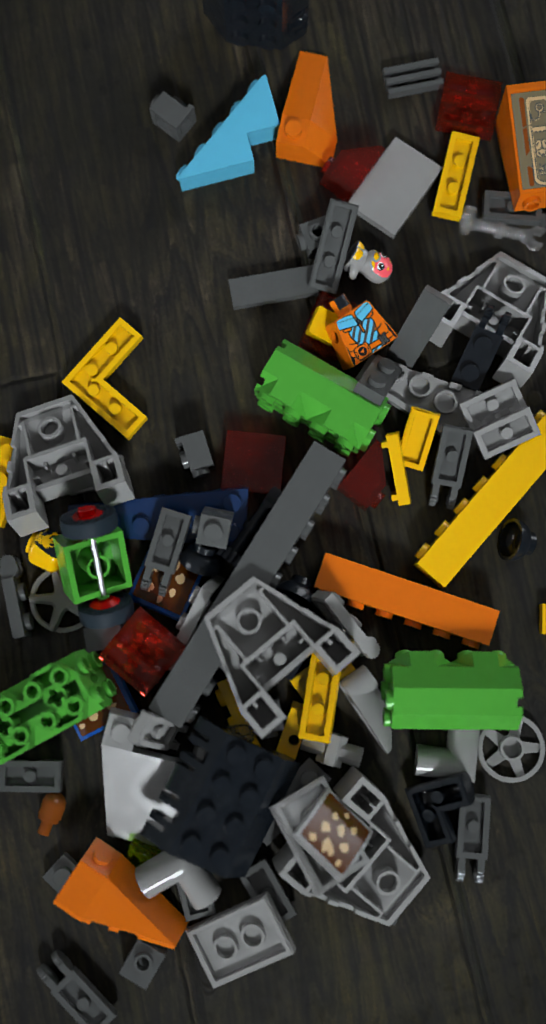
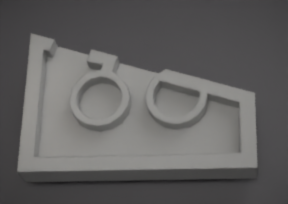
(201, 603)

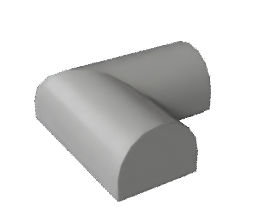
(457, 756)
(166, 870)

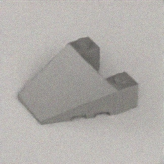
(509, 288)
(56, 455)
(265, 638)
(133, 778)
(394, 871)

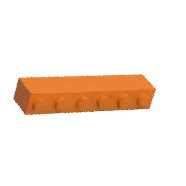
(407, 600)

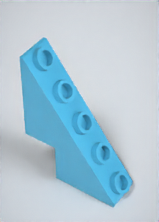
(229, 149)

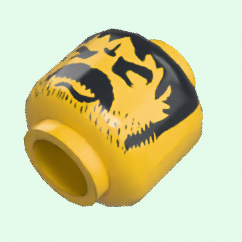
(42, 550)

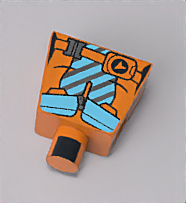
(357, 331)

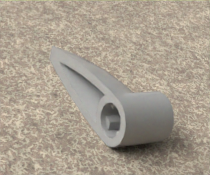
(365, 697)

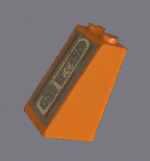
(523, 143)

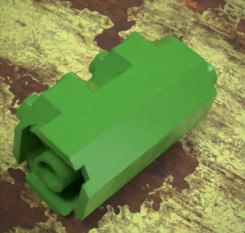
(320, 397)
(462, 694)
(52, 702)

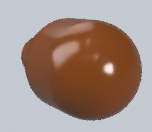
(50, 812)

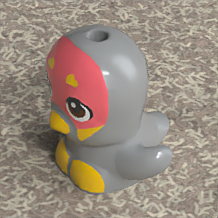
(371, 264)

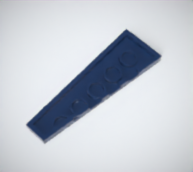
(140, 515)

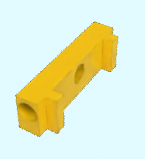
(399, 472)
(291, 727)

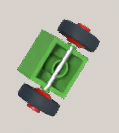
(95, 565)

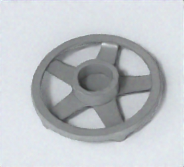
(57, 599)
(511, 749)

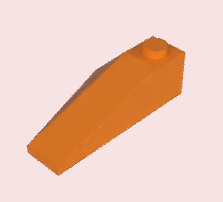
(308, 118)
(107, 893)

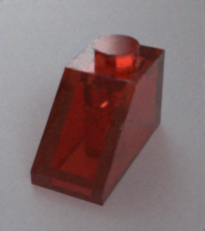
(349, 170)
(366, 479)

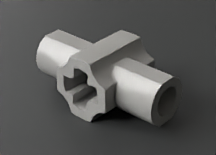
(336, 752)

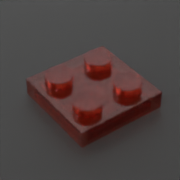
(253, 461)

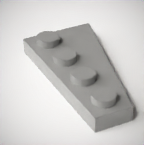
(426, 393)

